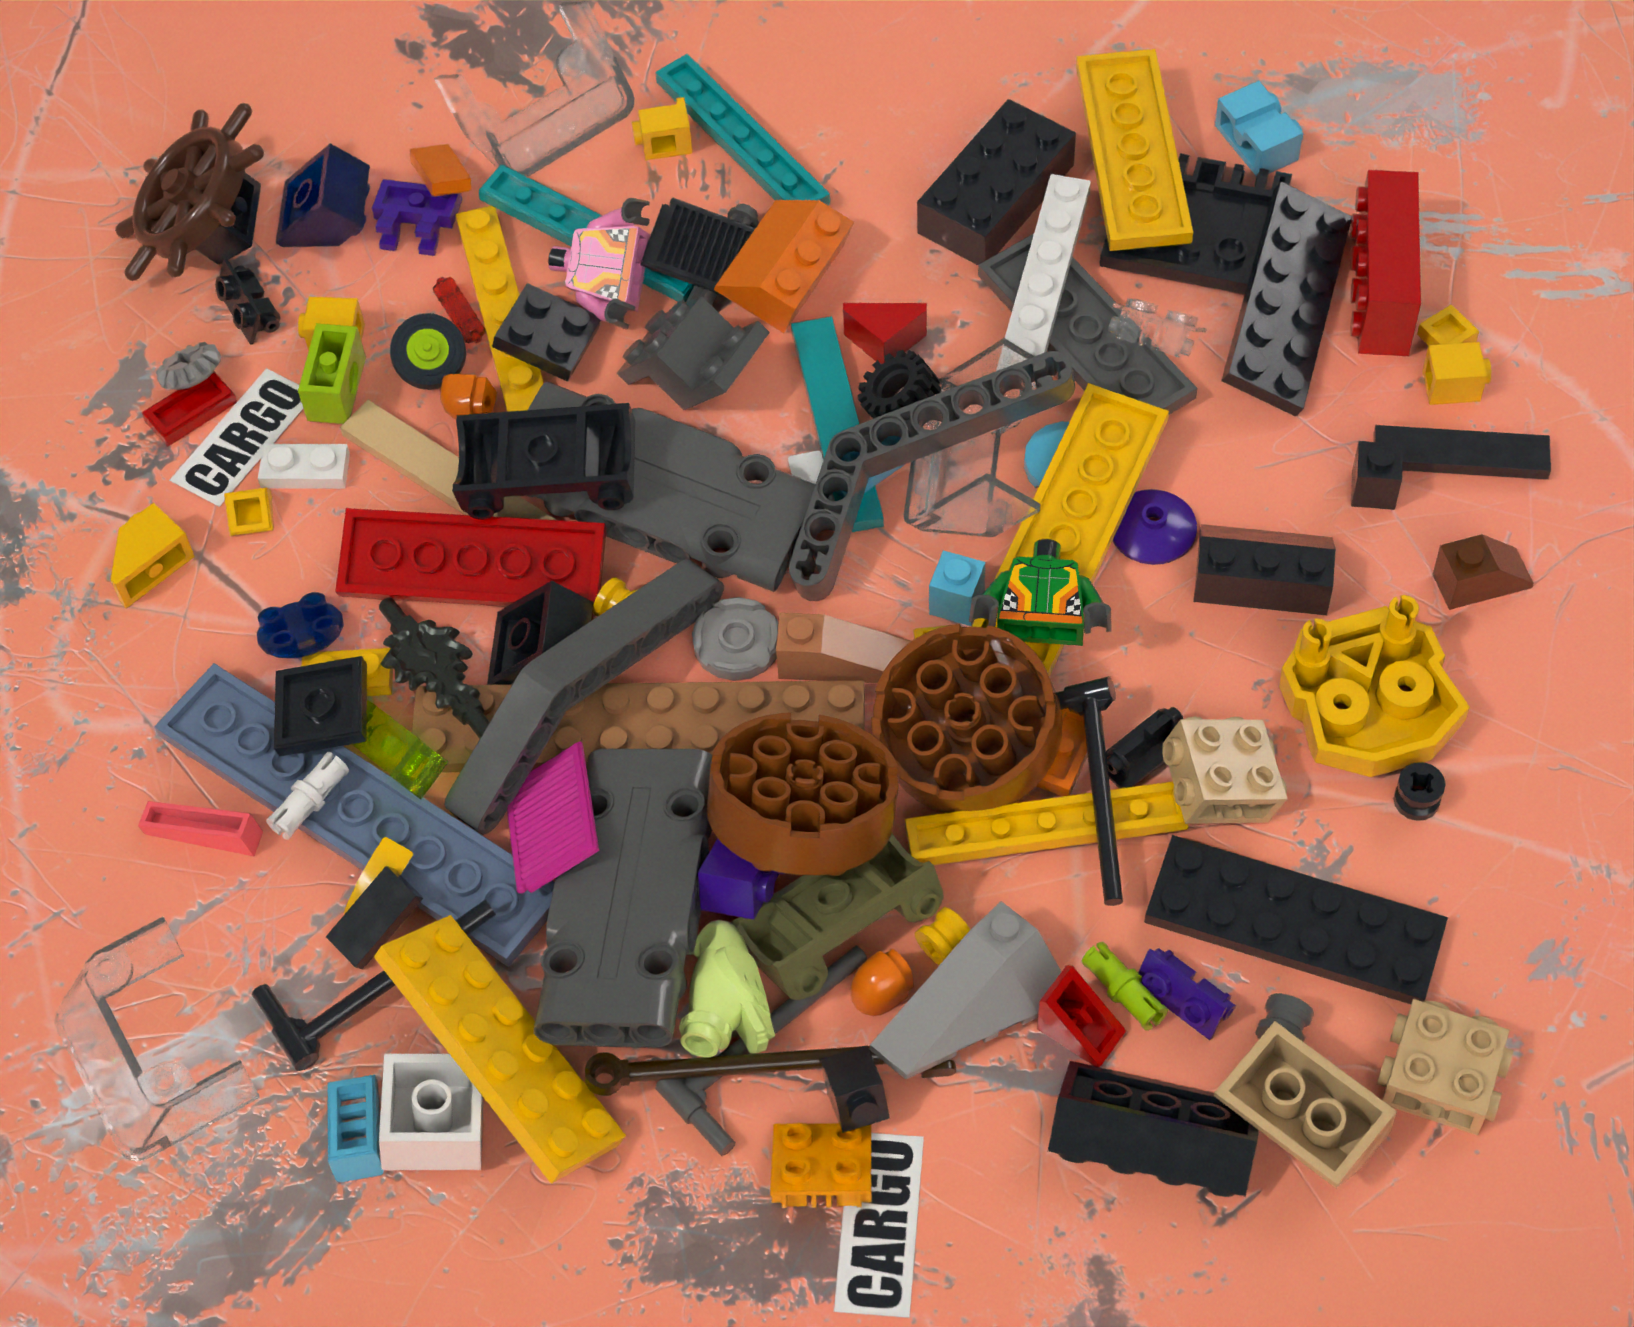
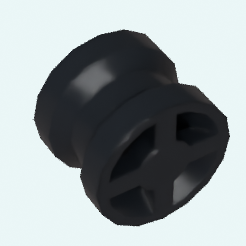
(1418, 803)

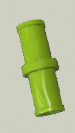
(1124, 986)

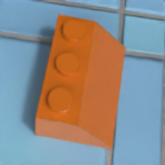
(785, 259)

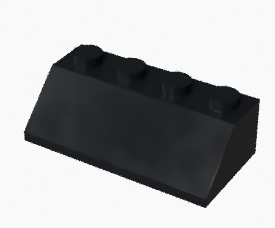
(1152, 1130)

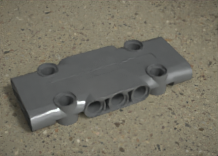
(695, 498)
(629, 904)

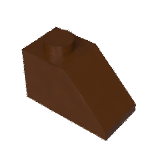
(1479, 571)

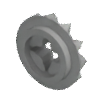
(188, 366)

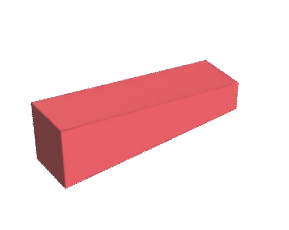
(202, 827)

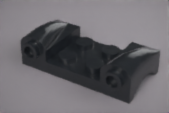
(545, 455)

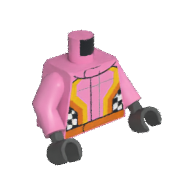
(606, 262)

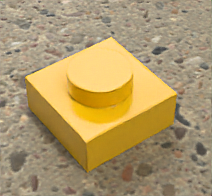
(1447, 328)

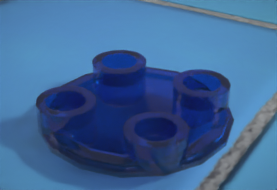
(299, 627)

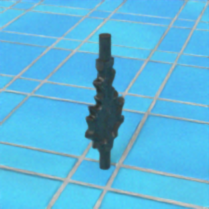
(432, 657)

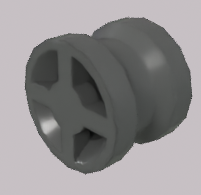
(1288, 1012)

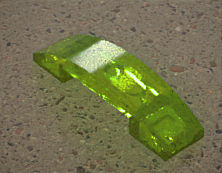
(400, 752)

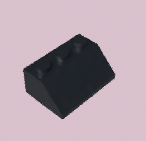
(1264, 569)

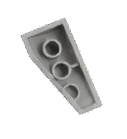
(972, 995)

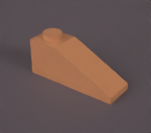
(832, 649)

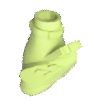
(725, 995)

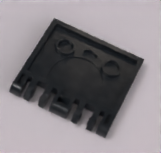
(1225, 228)

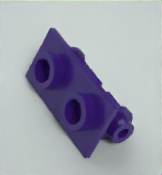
(1171, 983)

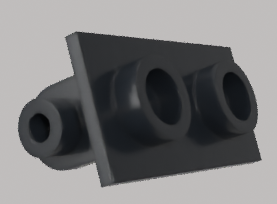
(240, 293)
(1141, 749)

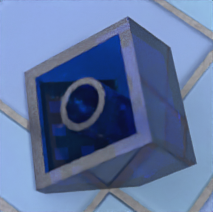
(324, 201)

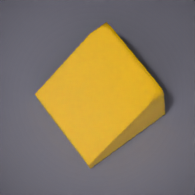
(249, 511)

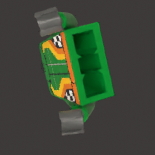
(1043, 599)

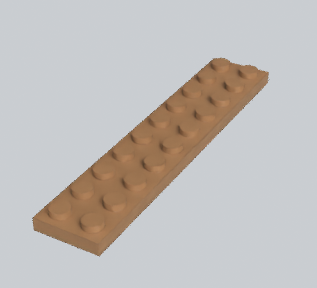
(648, 715)

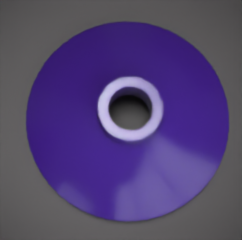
(1156, 540)

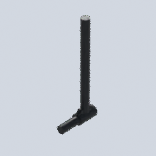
(1089, 700)
(301, 1039)

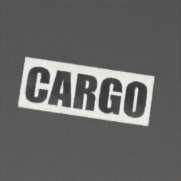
(239, 438)
(881, 1235)

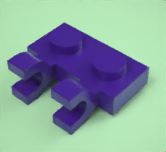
(413, 204)

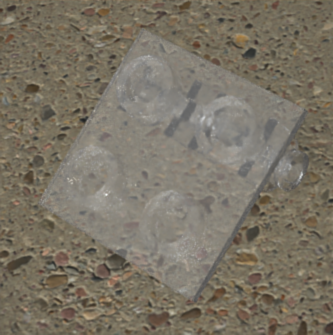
(1177, 327)

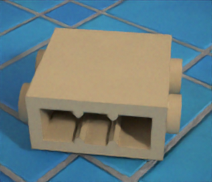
(1224, 771)
(1446, 1066)

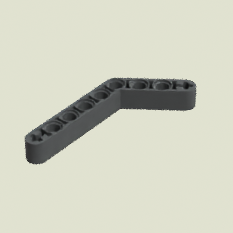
(913, 445)
(565, 678)

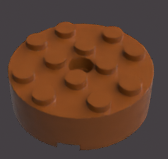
(967, 762)
(802, 794)

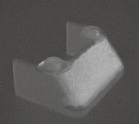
(587, 104)
(958, 486)
(139, 1107)

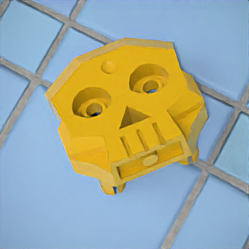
(1382, 724)

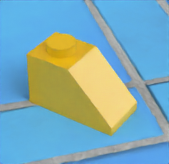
(147, 553)

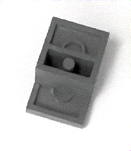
(692, 352)

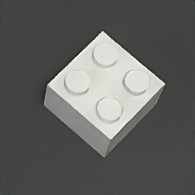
(429, 1115)

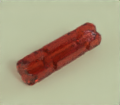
(459, 309)

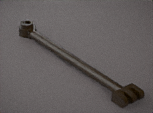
(626, 1072)

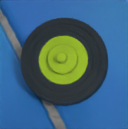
(427, 350)

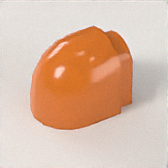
(467, 395)
(881, 983)

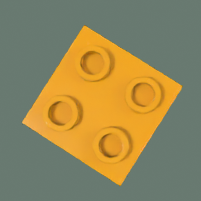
(820, 1162)

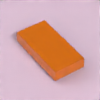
(440, 170)

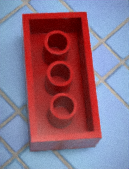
(1386, 263)

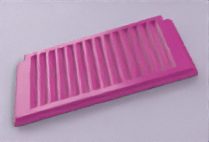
(552, 820)

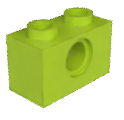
(332, 373)

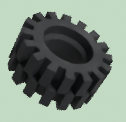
(904, 371)

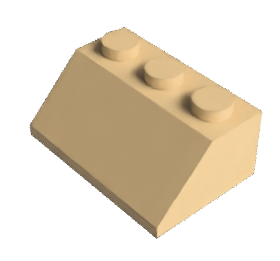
(1307, 1105)

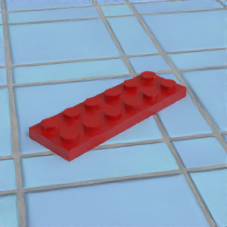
(465, 557)

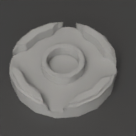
(736, 639)

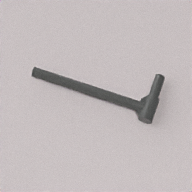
(688, 1095)

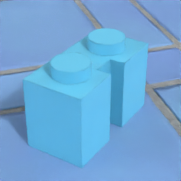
(1257, 129)

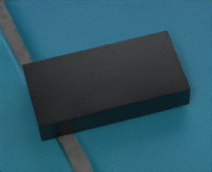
(374, 917)

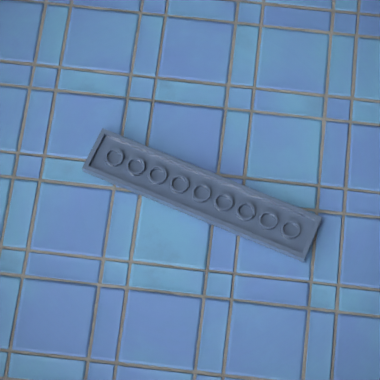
(451, 867)

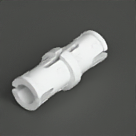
(307, 795)

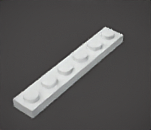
(1048, 263)

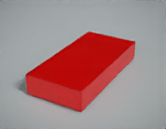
(189, 409)

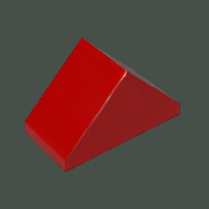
(884, 326)
(1078, 1018)

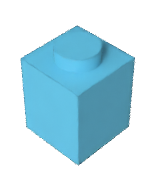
(954, 585)

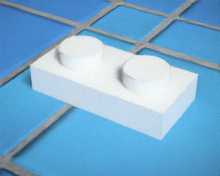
(304, 466)

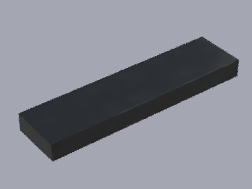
(1470, 451)

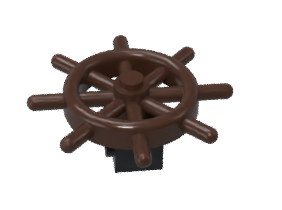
(196, 197)

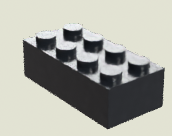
(995, 183)

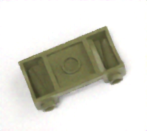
(826, 910)

